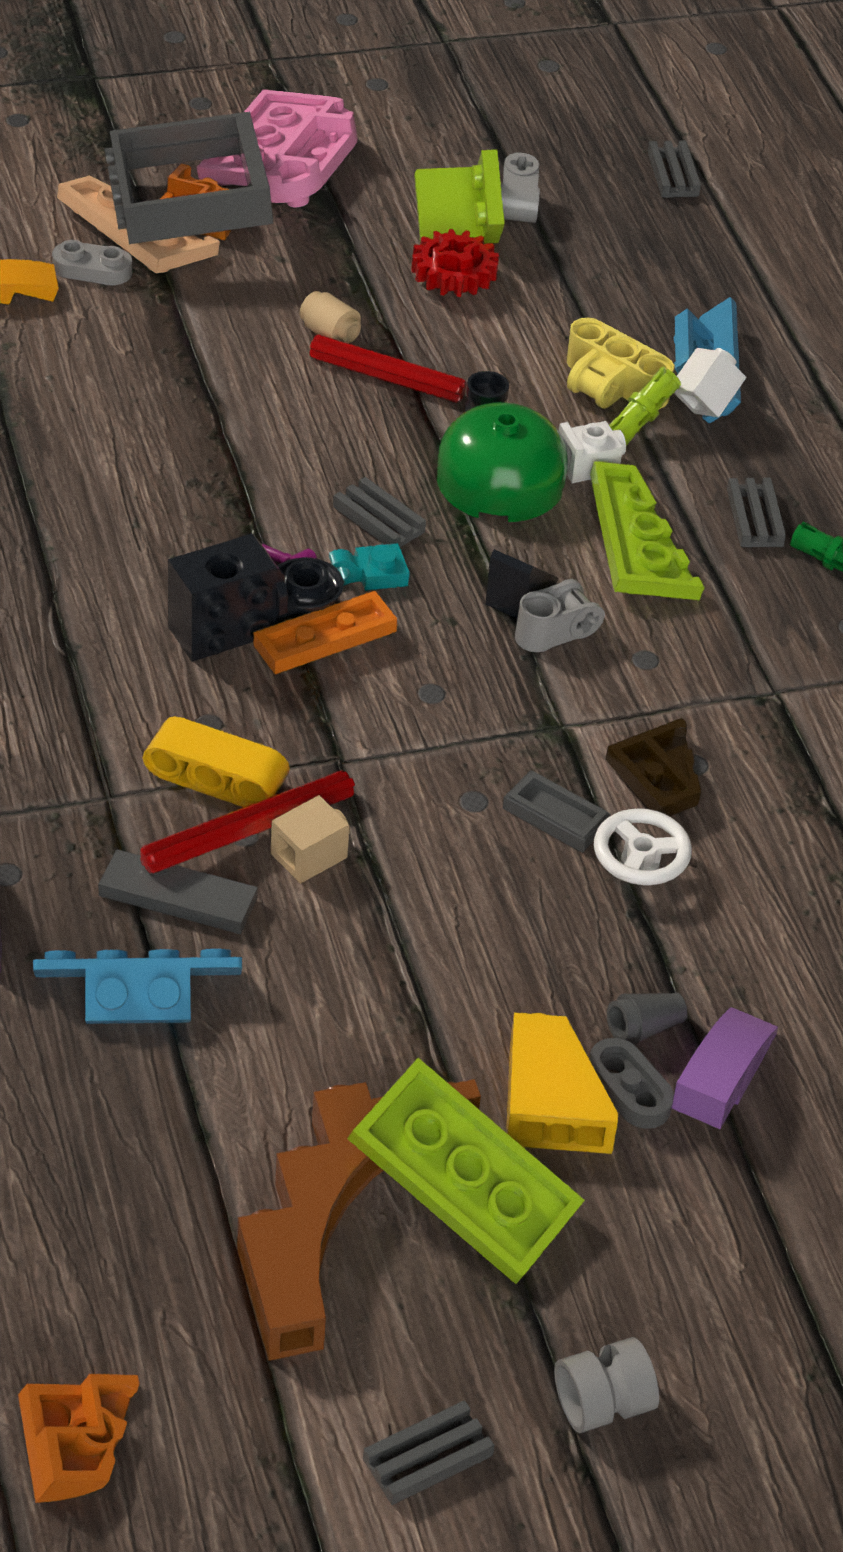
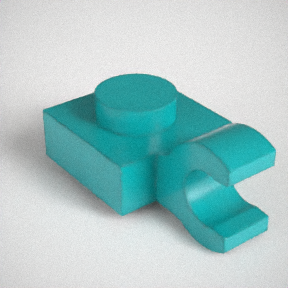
(373, 566)

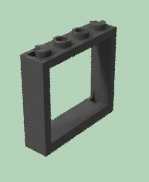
(183, 143)

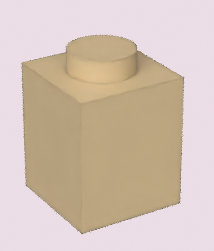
(310, 839)

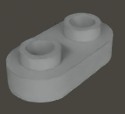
(92, 262)

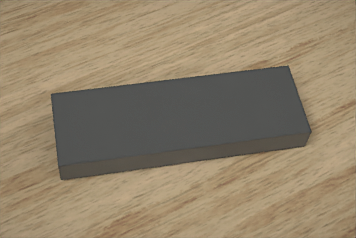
(179, 892)

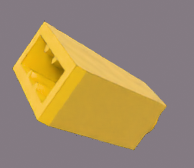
(555, 1089)

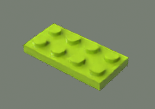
(466, 1170)

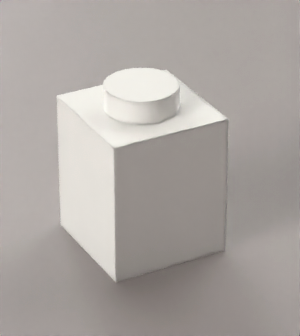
(709, 381)

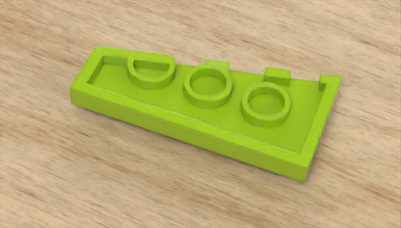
(637, 539)

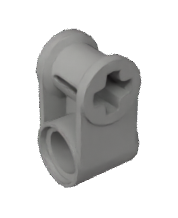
(520, 188)
(553, 616)

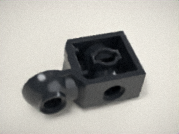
(237, 589)

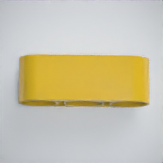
(215, 762)

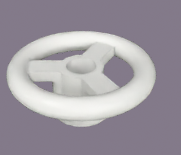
(642, 851)

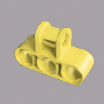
(609, 362)

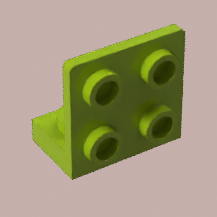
(461, 199)

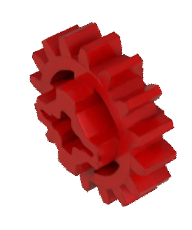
(455, 262)

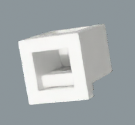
(590, 444)

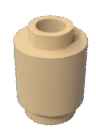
(330, 317)

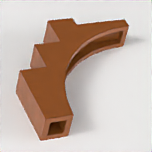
(287, 1246)

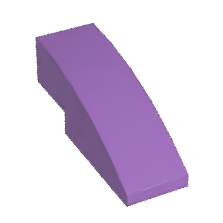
(723, 1067)

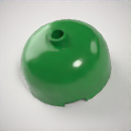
(502, 462)

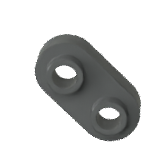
(634, 1085)

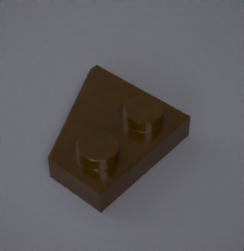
(658, 767)

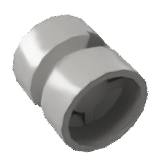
(603, 1385)

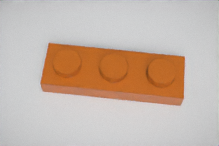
(325, 632)

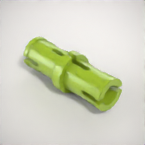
(646, 403)

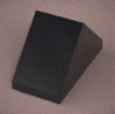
(511, 580)

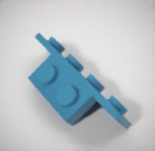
(711, 331)
(137, 988)

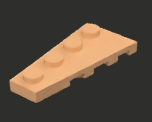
(95, 203)

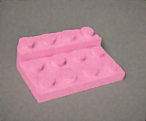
(299, 144)

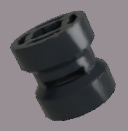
(486, 388)

